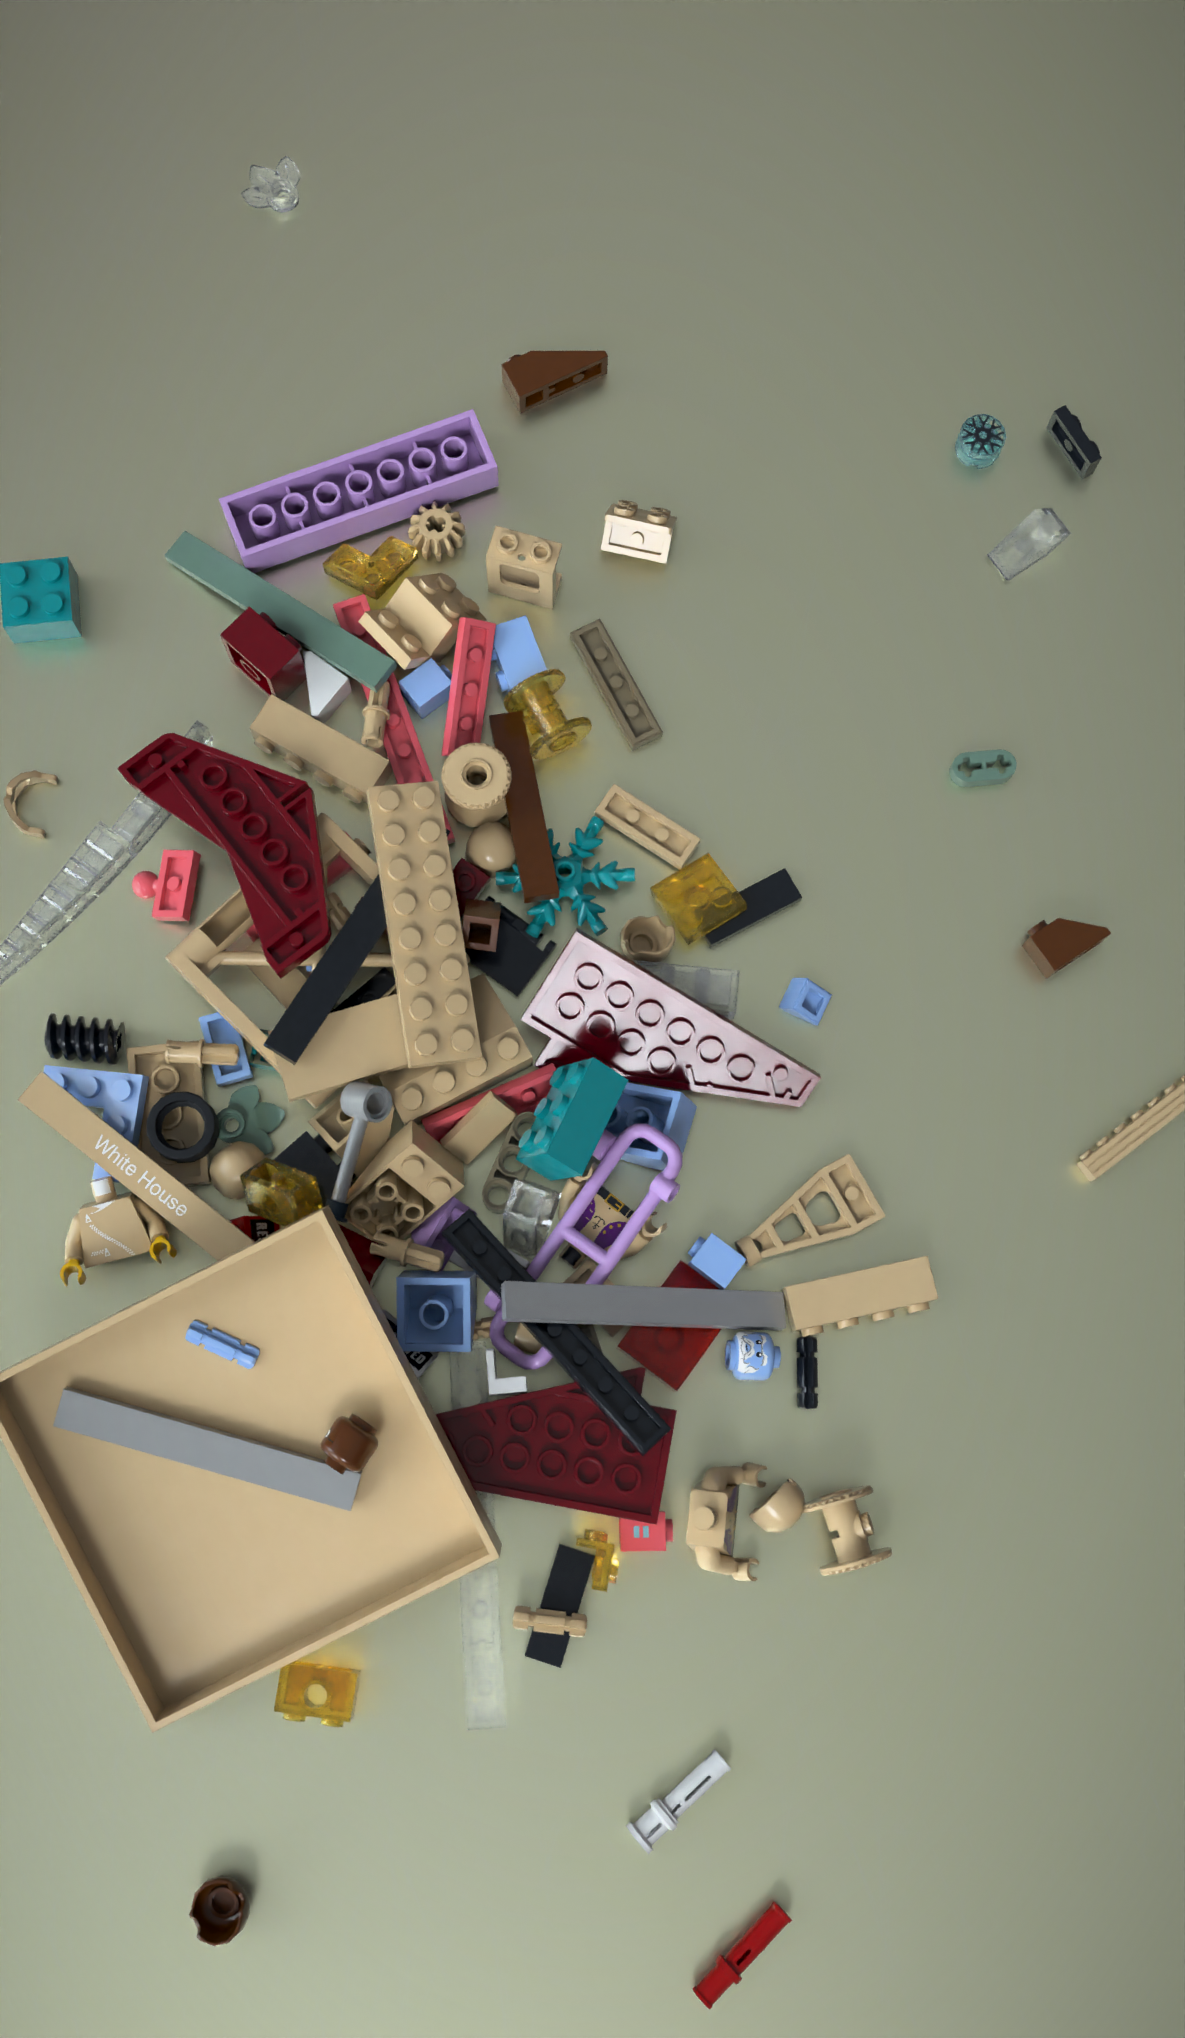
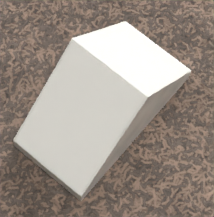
(325, 687)

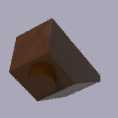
(1061, 942)

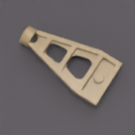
(848, 1192)

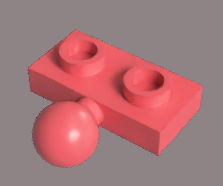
(174, 886)

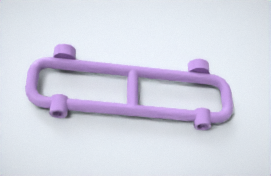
(609, 1152)

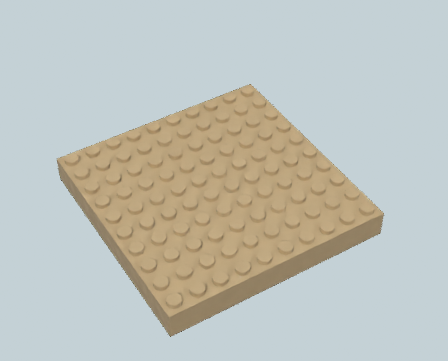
(212, 1574)

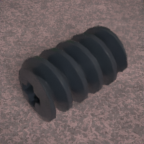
(83, 1040)

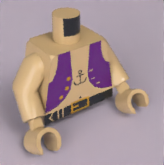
(601, 1220)
(714, 1519)

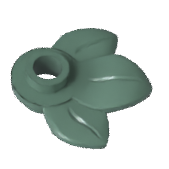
(254, 1119)

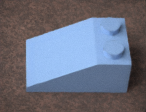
(661, 1108)

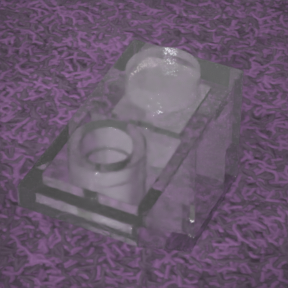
(528, 1217)

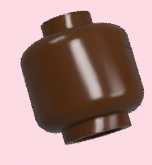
(349, 1444)

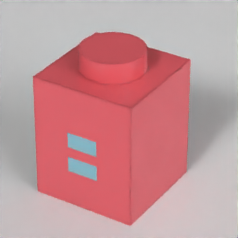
(645, 1536)

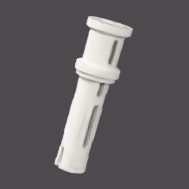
(665, 1812)

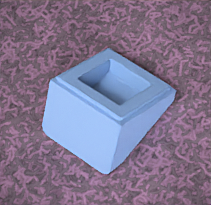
(805, 1000)

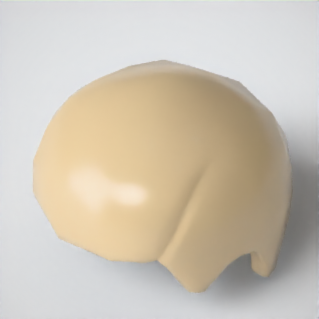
(491, 848)
(647, 939)
(230, 1164)
(781, 1508)

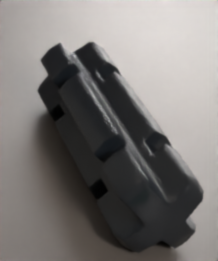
(807, 1372)

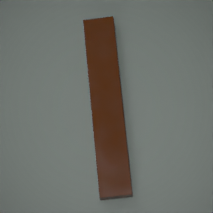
(525, 810)

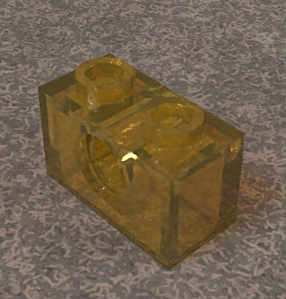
(280, 1192)
(338, 1682)

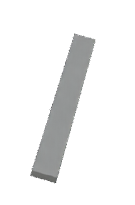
(642, 1306)
(206, 1448)

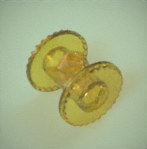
(544, 717)

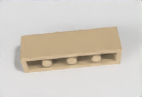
(319, 749)
(860, 1294)

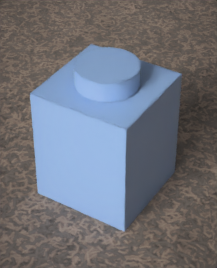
(426, 687)
(715, 1260)

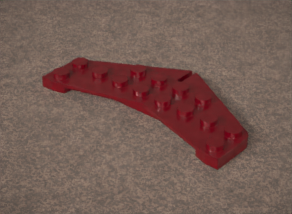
(263, 825)

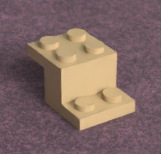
(420, 619)

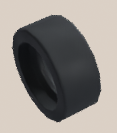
(171, 1102)

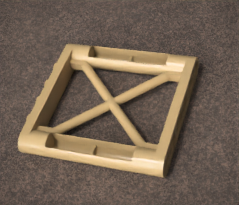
(205, 947)

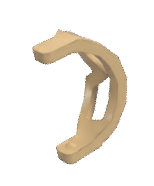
(14, 791)

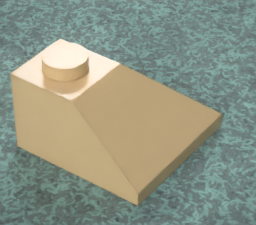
(335, 1128)

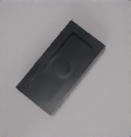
(1073, 441)

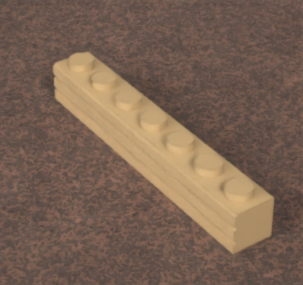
(1135, 1133)

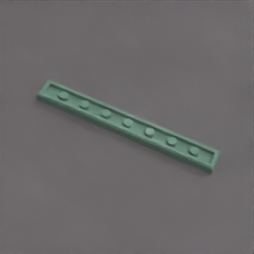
(290, 616)

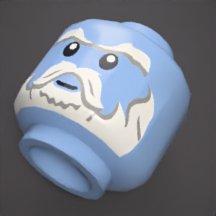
(752, 1356)

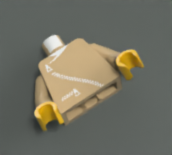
(112, 1230)

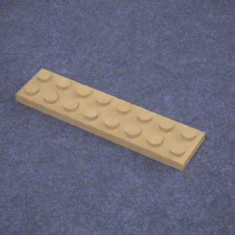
(423, 924)

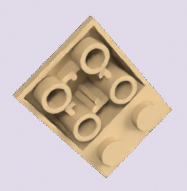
(404, 1184)

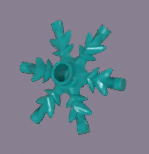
(573, 884)

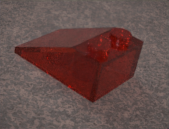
(670, 1351)

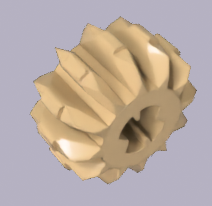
(436, 531)

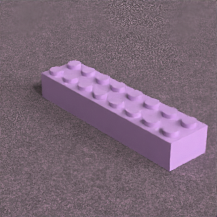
(360, 491)

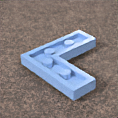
(118, 1093)

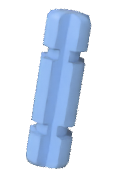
(222, 1344)

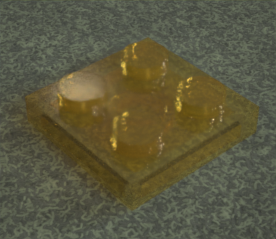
(698, 898)

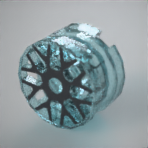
(979, 441)

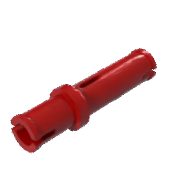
(741, 1955)

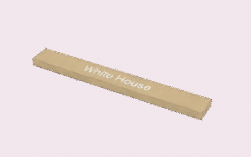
(133, 1168)

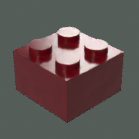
(265, 654)

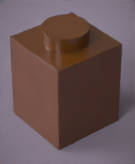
(481, 924)

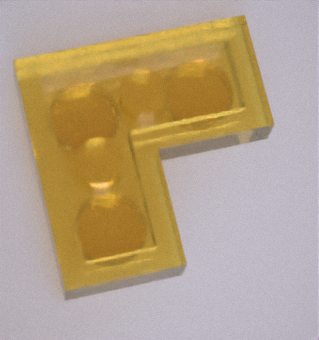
(371, 573)

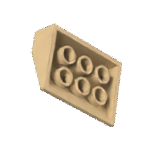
(431, 1089)

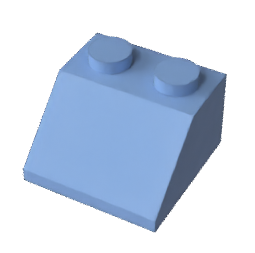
(436, 1310)

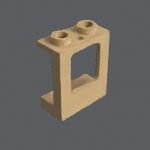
(526, 580)

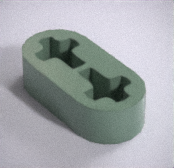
(982, 760)

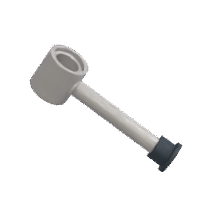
(365, 1104)

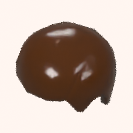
(220, 1910)

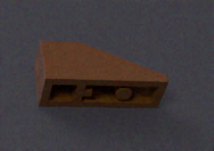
(548, 374)

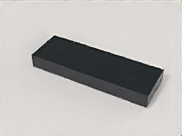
(762, 901)
(562, 1593)

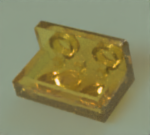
(605, 1566)

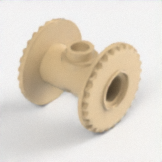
(476, 784)
(853, 1530)

